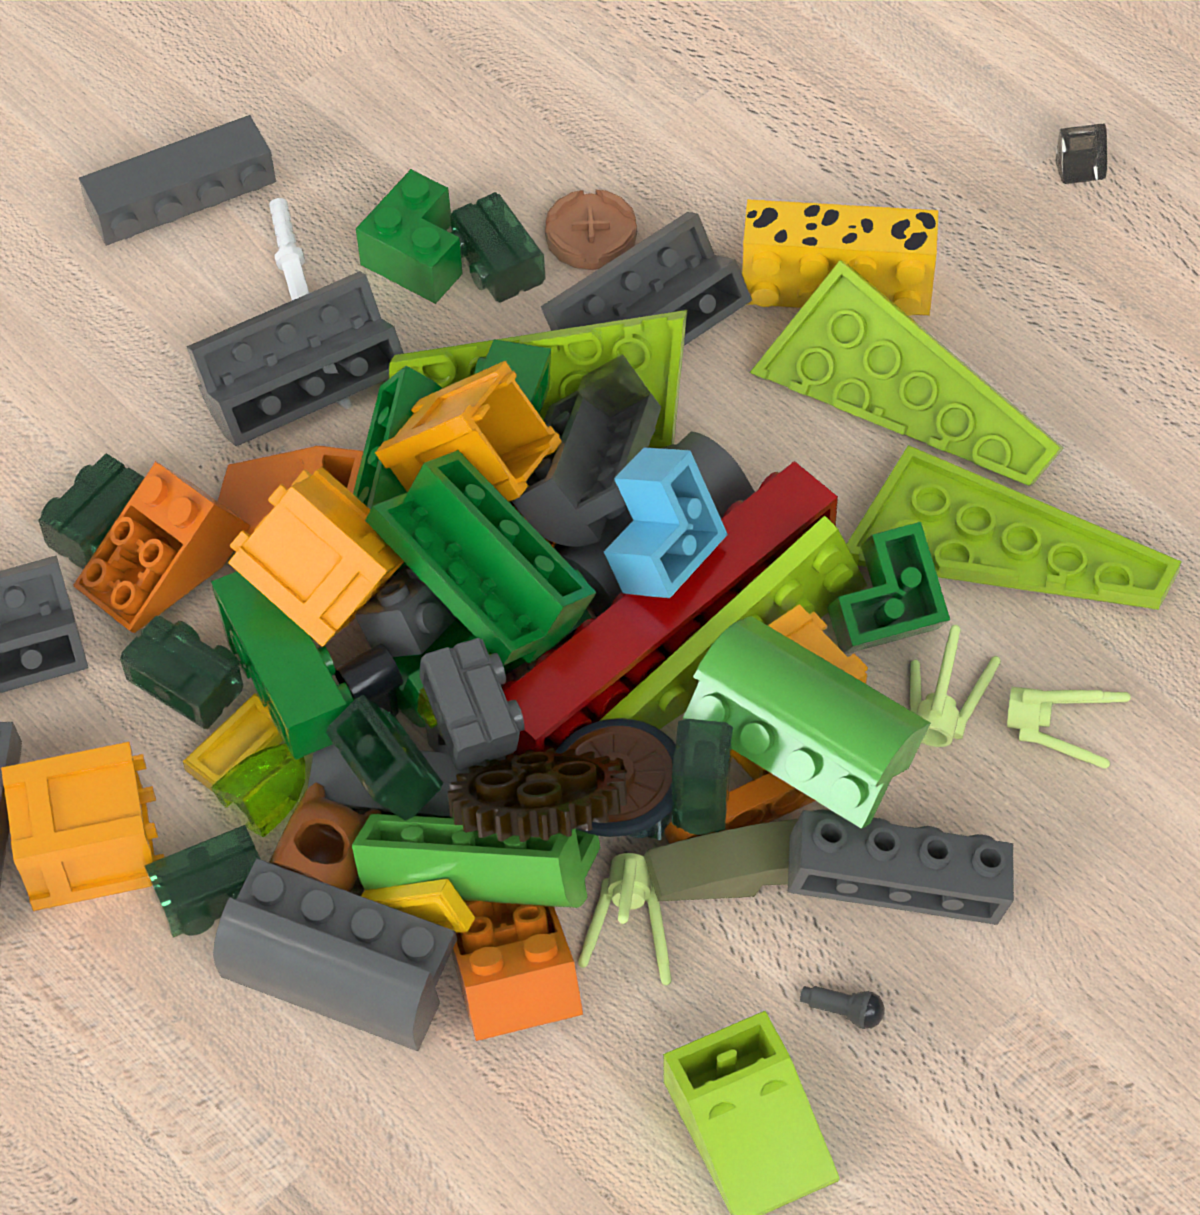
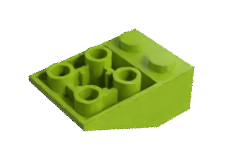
(749, 1116)

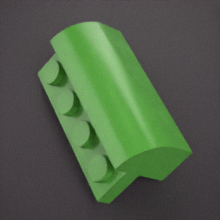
(805, 719)
(480, 869)

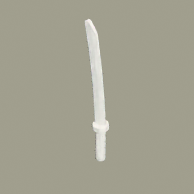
(290, 260)

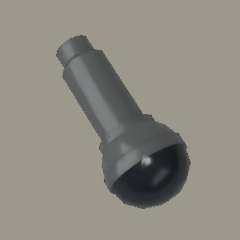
(861, 1008)

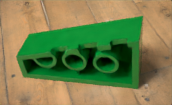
(283, 664)

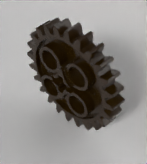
(537, 794)

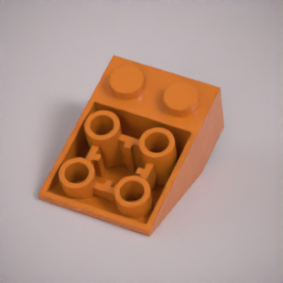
(252, 482)
(158, 549)
(515, 969)

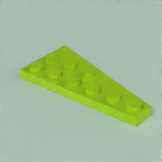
(648, 343)
(882, 366)
(1010, 539)
(806, 574)

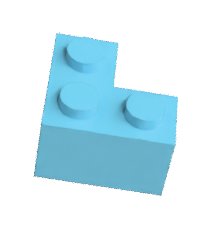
(671, 523)

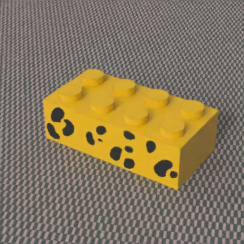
(799, 243)

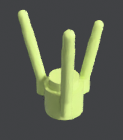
(941, 708)
(1033, 709)
(628, 888)

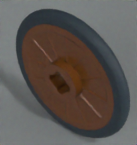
(648, 764)

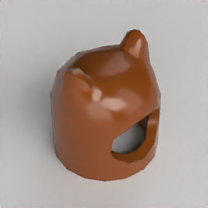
(321, 840)

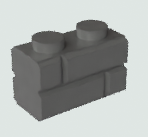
(470, 703)

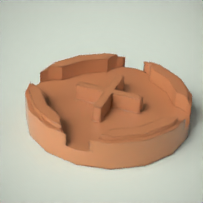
(590, 228)

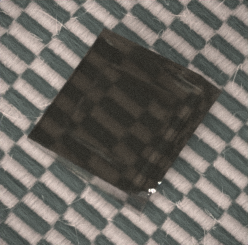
(1082, 153)
(613, 387)

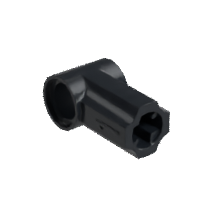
(373, 676)

